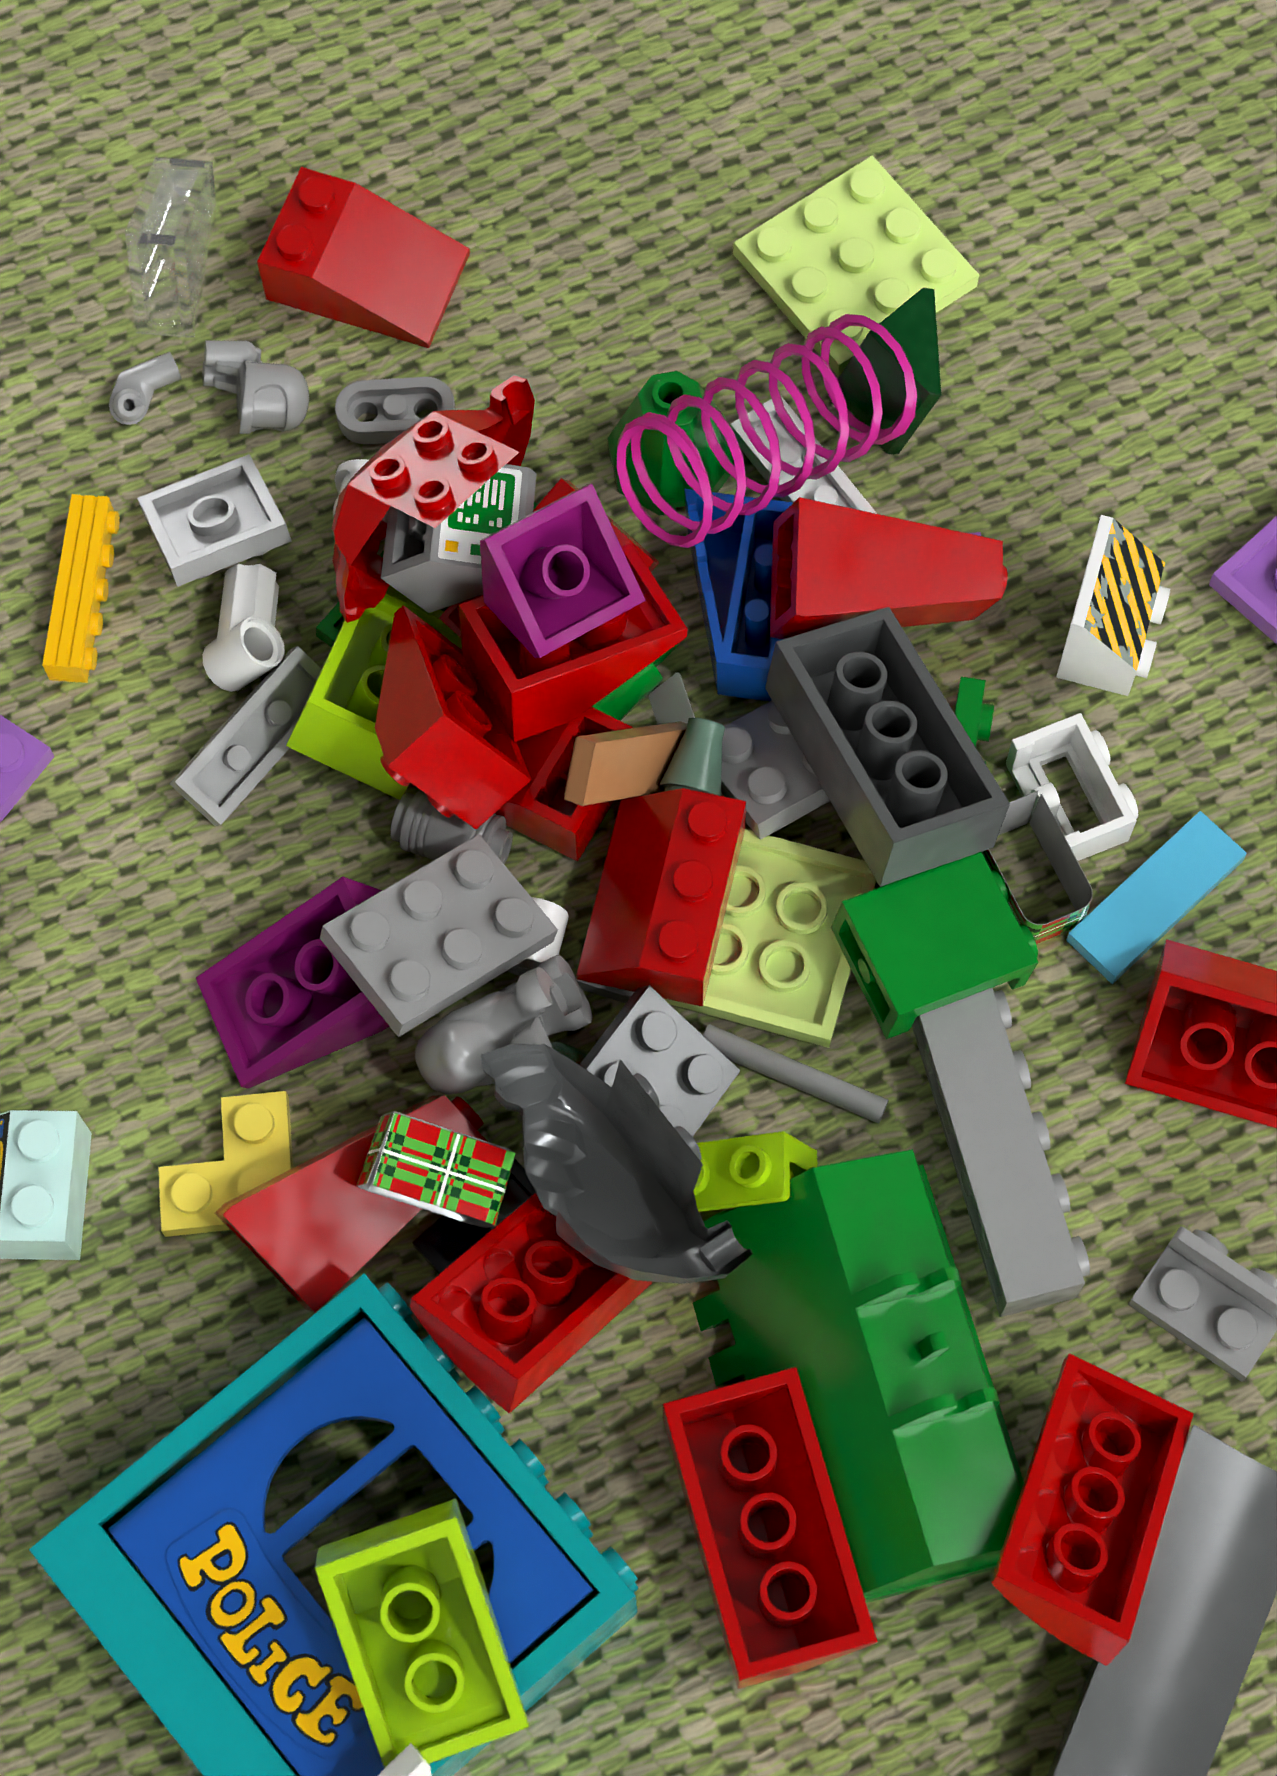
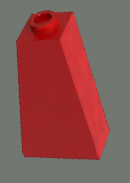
(853, 562)
(315, 1221)

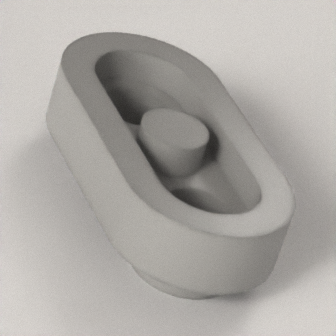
(394, 404)

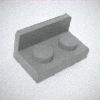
(1210, 1301)

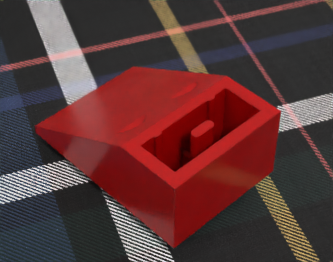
(540, 805)

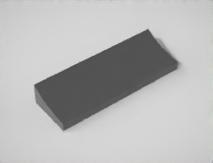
(1195, 1628)

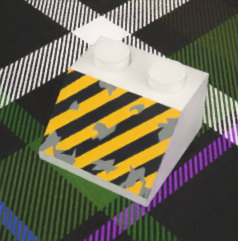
(1114, 612)

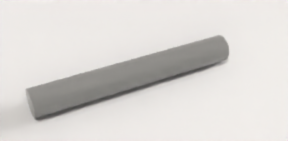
(797, 1074)

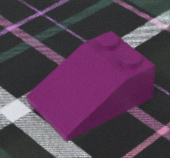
(287, 995)

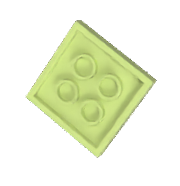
(852, 252)
(776, 944)

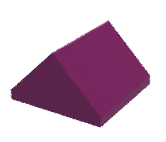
(557, 573)

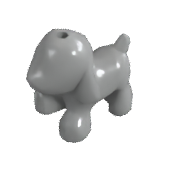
(520, 1013)

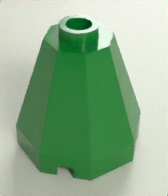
(657, 398)

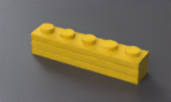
(80, 589)

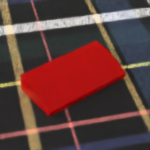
(520, 1305)
(1092, 1508)

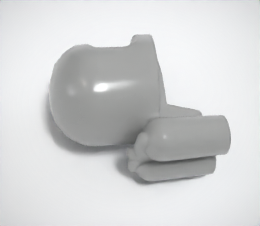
(265, 392)

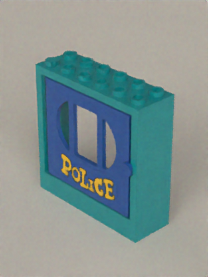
(199, 1536)

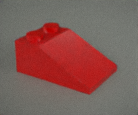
(359, 260)
(565, 683)
(442, 726)

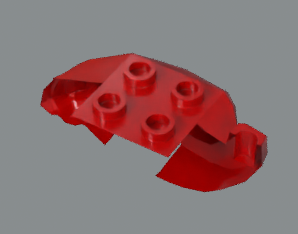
(427, 476)

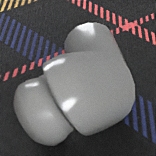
(137, 385)

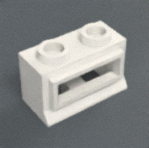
(1090, 761)

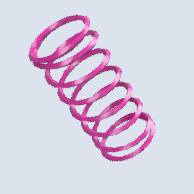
(678, 438)

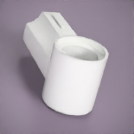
(247, 633)

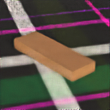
(621, 763)

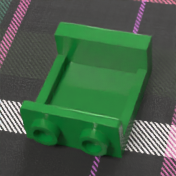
(933, 941)

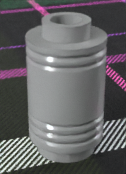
(430, 834)

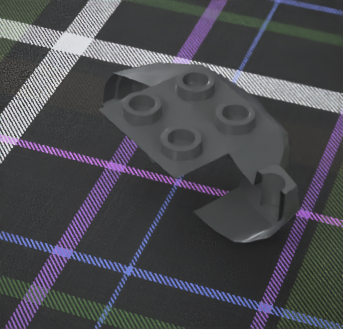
(611, 1168)

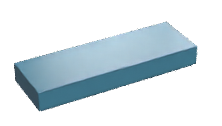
(1156, 897)

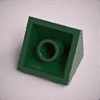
(916, 331)

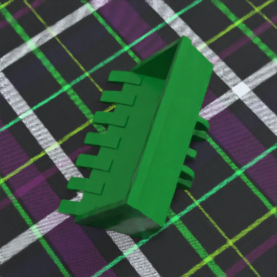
(875, 1318)

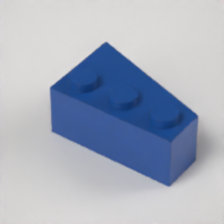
(735, 595)

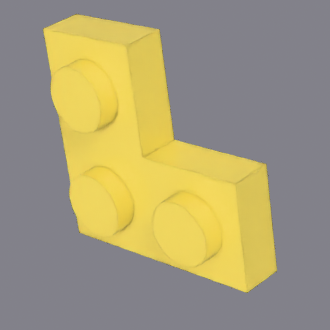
(255, 1151)

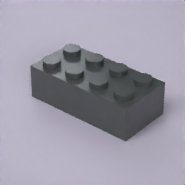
(885, 746)

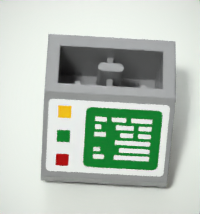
(444, 562)

